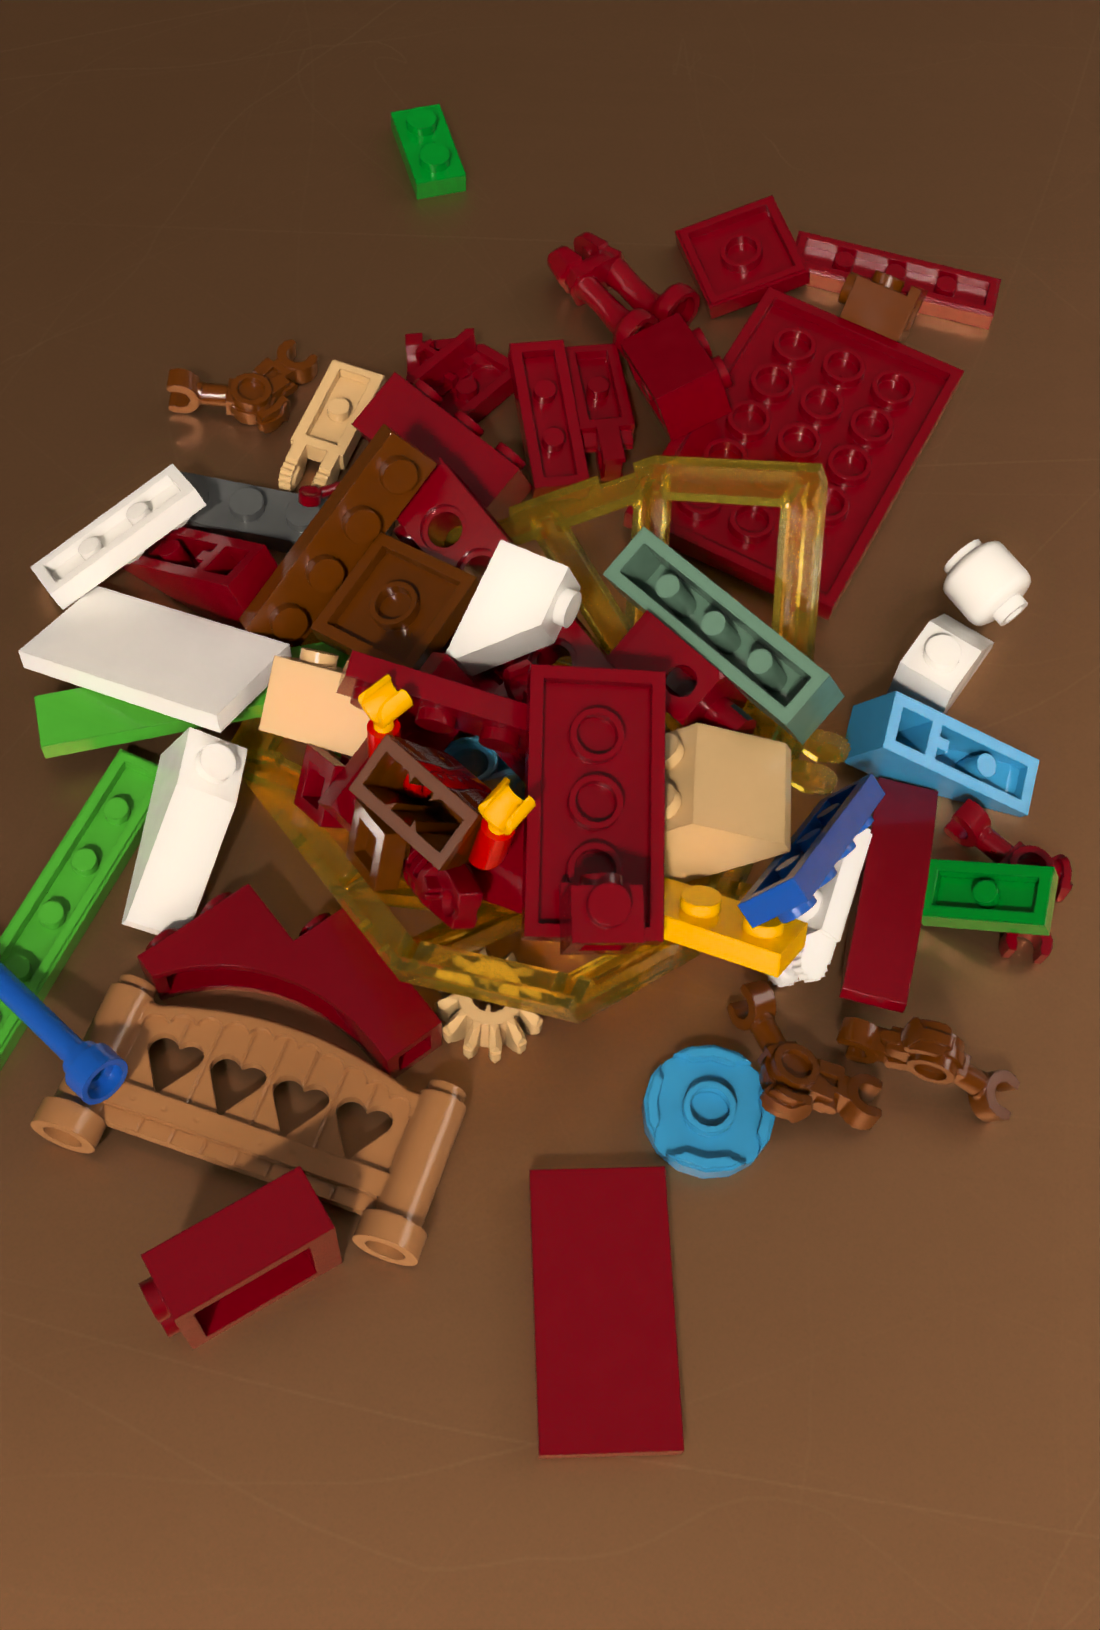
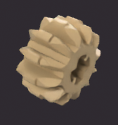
(485, 1027)

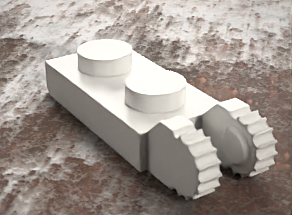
(827, 918)

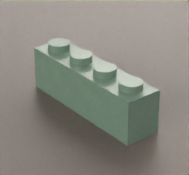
(726, 634)

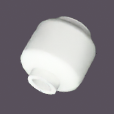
(986, 583)

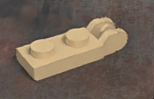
(326, 426)

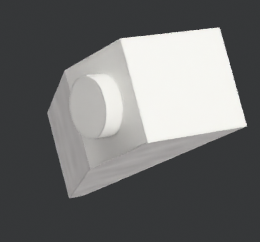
(183, 830)

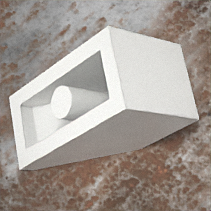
(514, 609)
(940, 663)

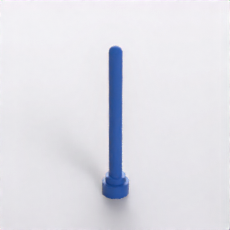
(90, 1067)

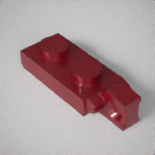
(602, 405)

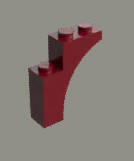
(325, 970)

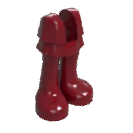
(598, 268)

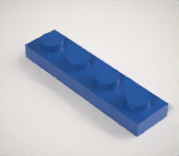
(818, 844)

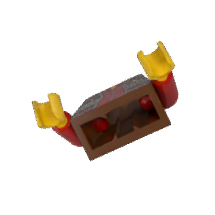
(431, 794)

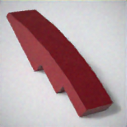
(890, 898)

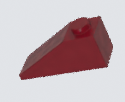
(206, 572)

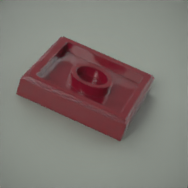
(742, 256)

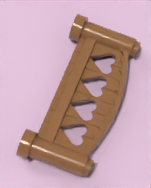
(383, 1182)

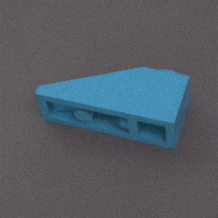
(931, 750)

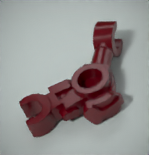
(971, 828)

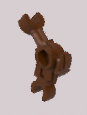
(251, 397)
(933, 1055)
(793, 1076)

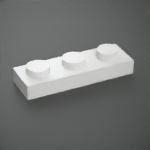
(118, 536)

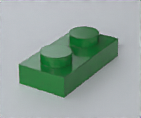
(428, 151)
(990, 896)

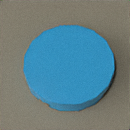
(706, 1112)

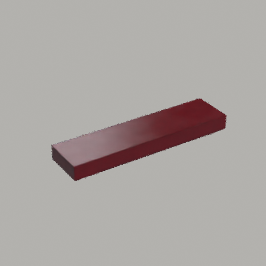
(951, 291)

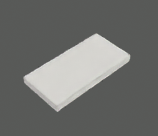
(155, 657)

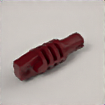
(449, 893)

